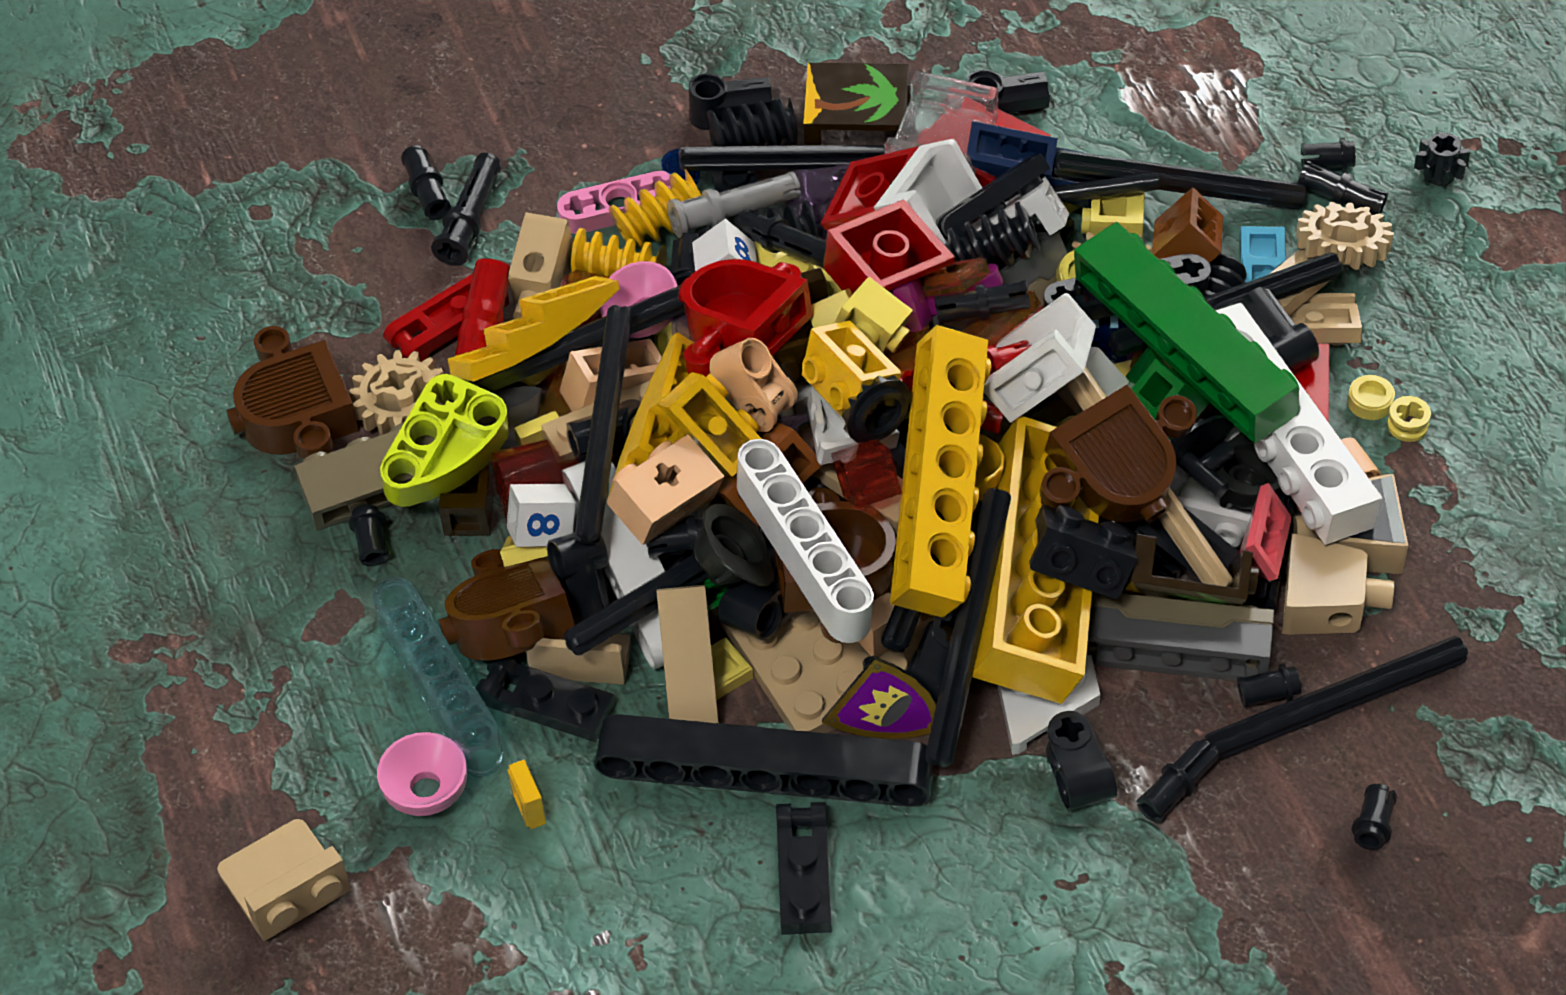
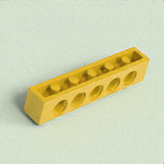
(917, 579)

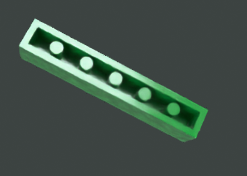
(1187, 332)

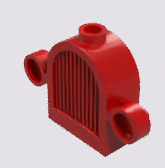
(739, 302)

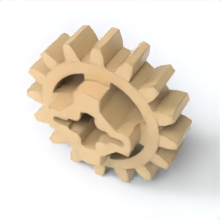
(1347, 231)
(390, 389)

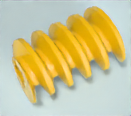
(652, 211)
(606, 260)

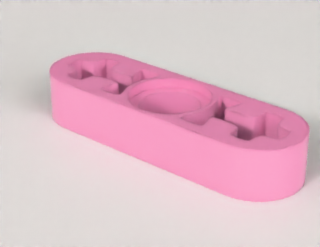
(588, 198)

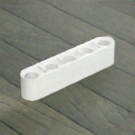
(804, 541)
(627, 565)

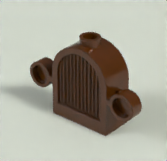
(291, 398)
(1117, 457)
(865, 537)
(505, 608)

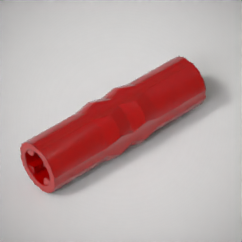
(484, 303)

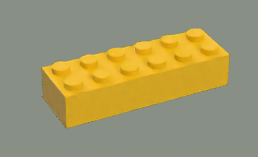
(1033, 622)

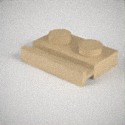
(1331, 318)

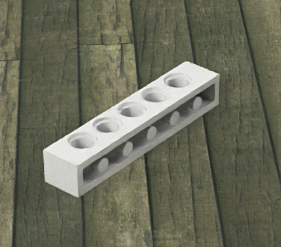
(1313, 460)

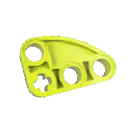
(459, 444)

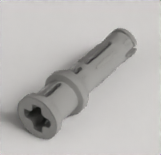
(714, 206)

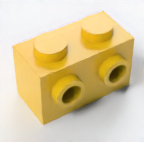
(840, 361)
(709, 419)

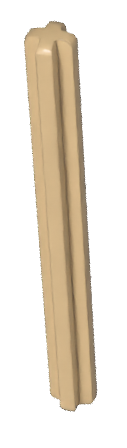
(1176, 519)

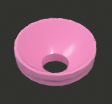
(638, 283)
(419, 758)

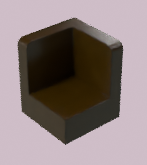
(468, 508)

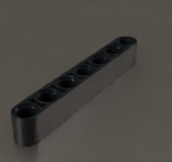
(764, 760)

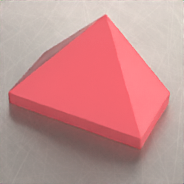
(1267, 533)

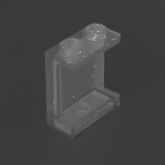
(942, 111)

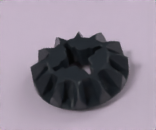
(886, 417)

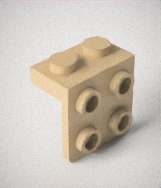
(284, 878)

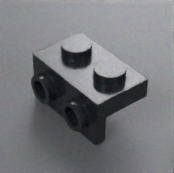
(1083, 551)

